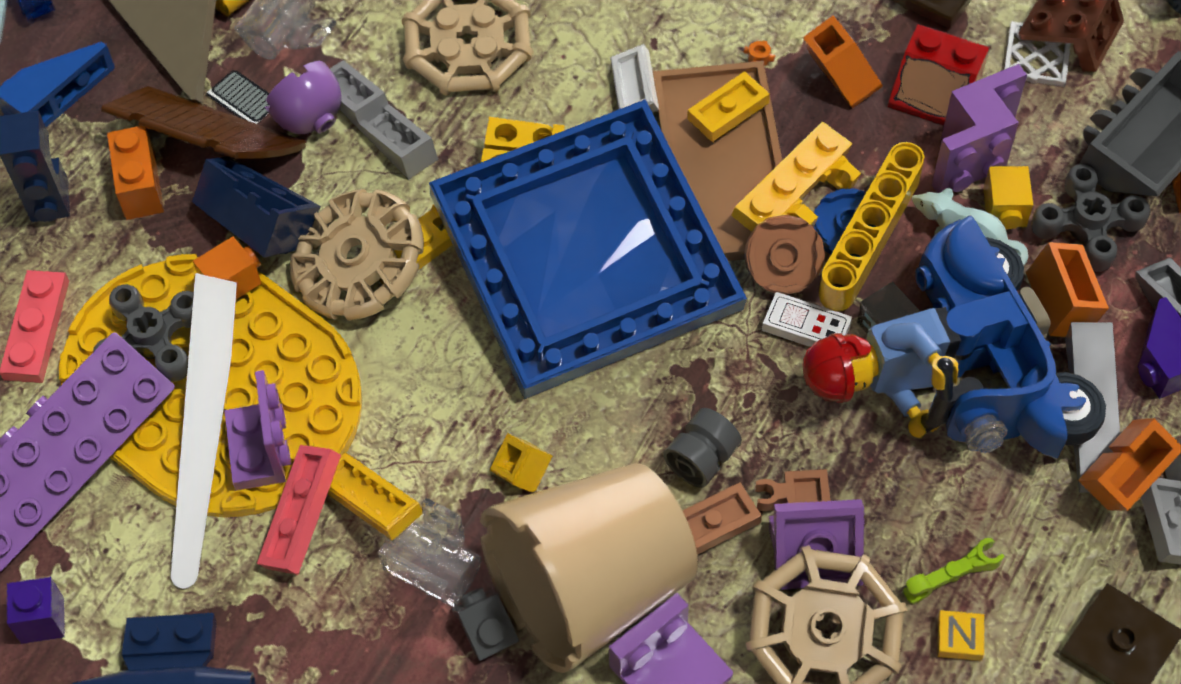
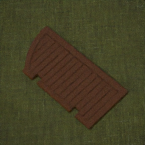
(202, 125)

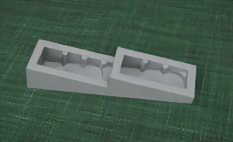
(382, 124)
(1093, 357)

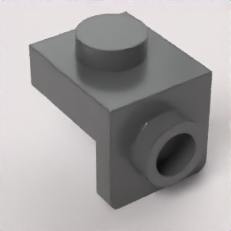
(485, 622)

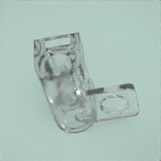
(280, 24)
(433, 555)

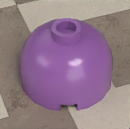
(306, 101)

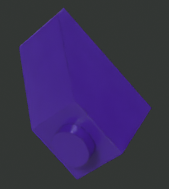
(1161, 351)

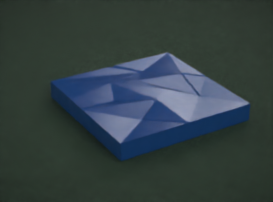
(586, 248)

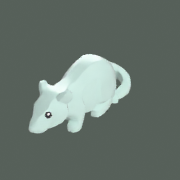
(946, 211)

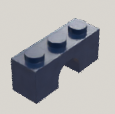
(34, 174)

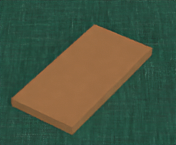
(729, 166)

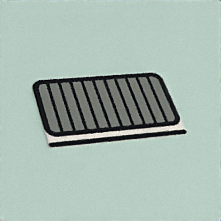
(240, 97)

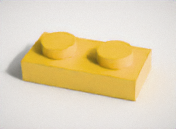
(728, 106)

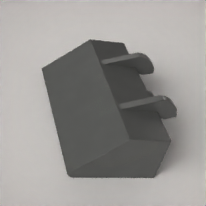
(1141, 138)

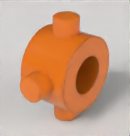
(759, 52)

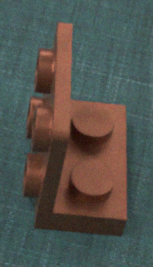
(1085, 23)

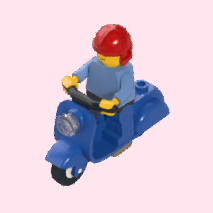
(972, 325)

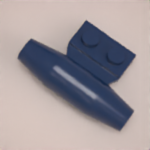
(171, 652)

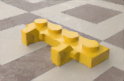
(781, 191)

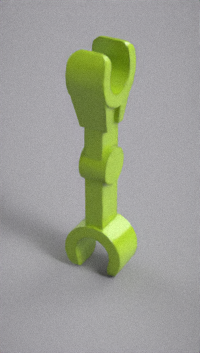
(922, 586)

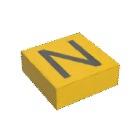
(960, 635)

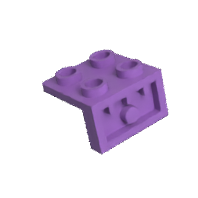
(257, 439)
(666, 651)

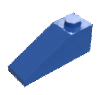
(56, 82)

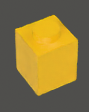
(1009, 195)

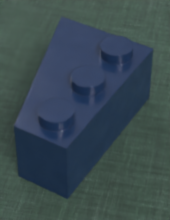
(254, 206)

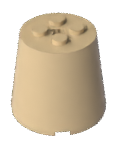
(587, 559)

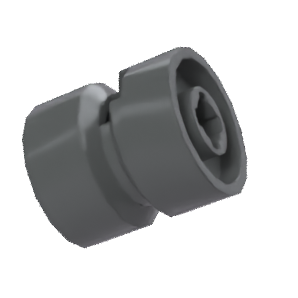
(706, 441)

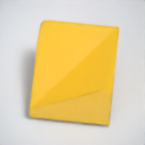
(520, 463)

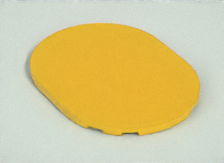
(271, 334)

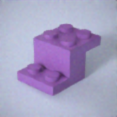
(979, 129)

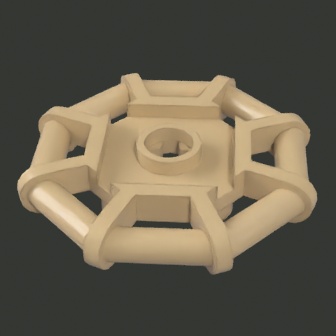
(467, 58)
(810, 606)

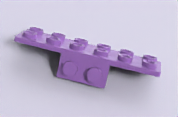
(72, 438)

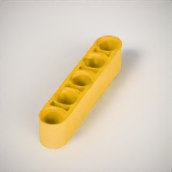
(869, 240)

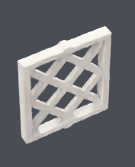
(1034, 76)

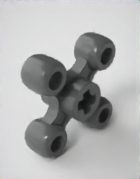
(1090, 217)
(152, 330)

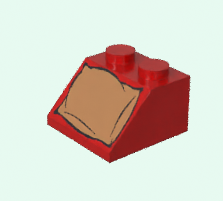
(933, 69)

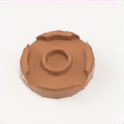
(784, 254)

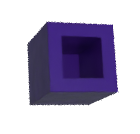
(35, 610)

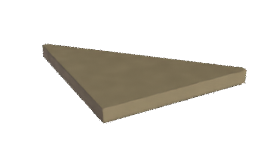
(176, 35)

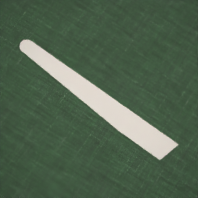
(203, 411)

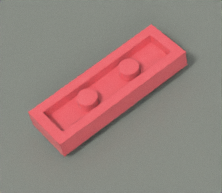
(34, 326)
(299, 509)

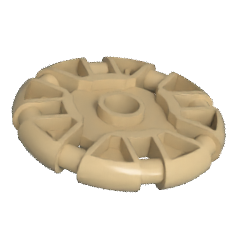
(374, 262)

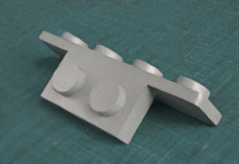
(1163, 513)

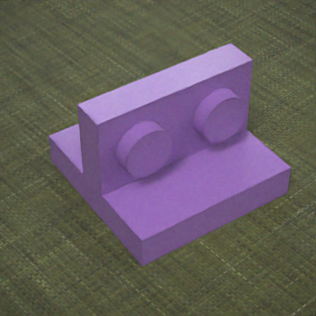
(822, 526)

